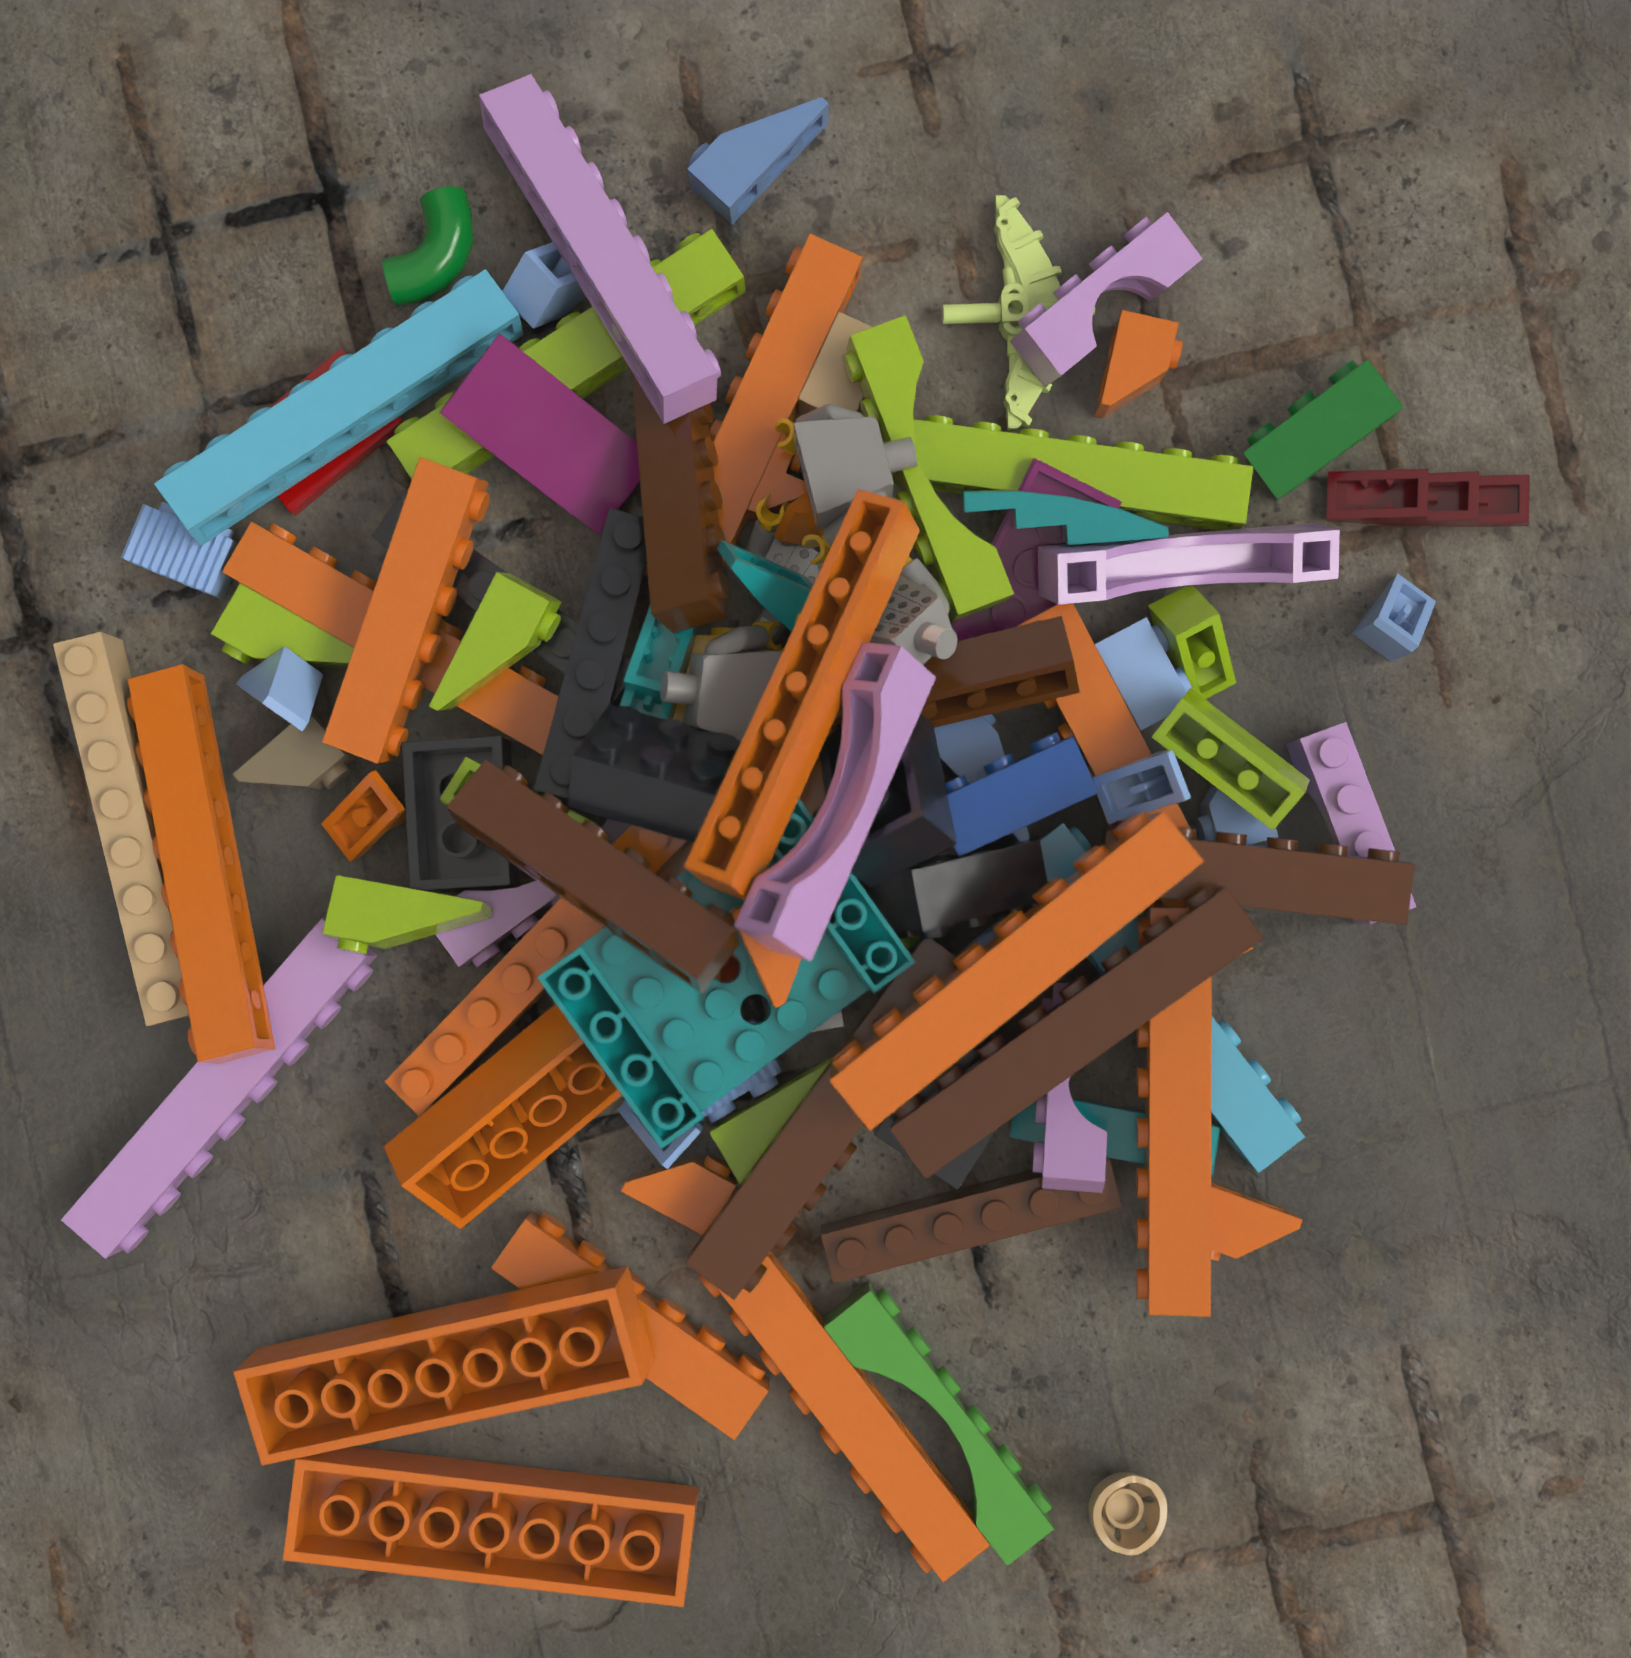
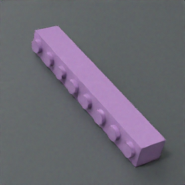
(600, 249)
(212, 1098)

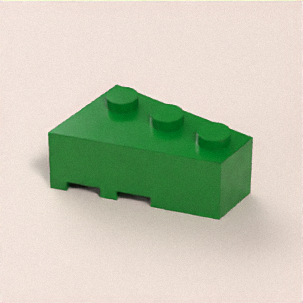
(1322, 427)

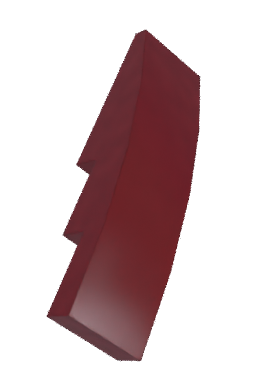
(1427, 498)

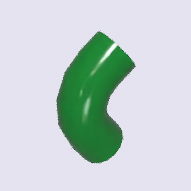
(441, 253)

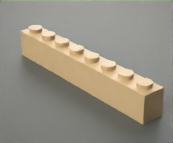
(97, 692)

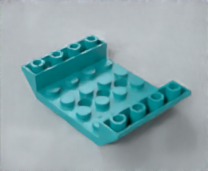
(688, 1049)

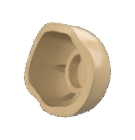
(1119, 1504)

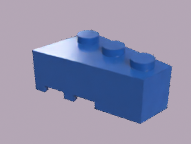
(1018, 792)

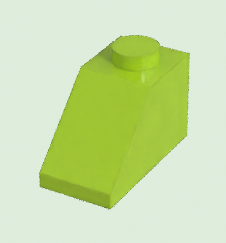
(1195, 640)

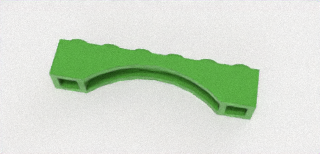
(876, 1341)

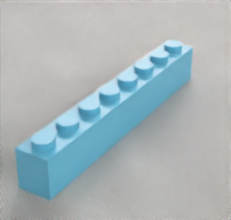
(338, 408)
(1240, 1102)

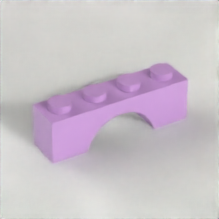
(1146, 266)
(1342, 791)
(1073, 1147)

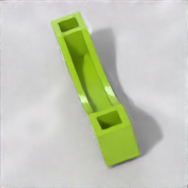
(965, 566)

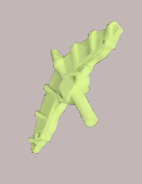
(1027, 282)

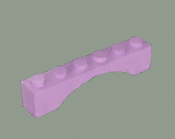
(1226, 556)
(798, 894)
(512, 914)

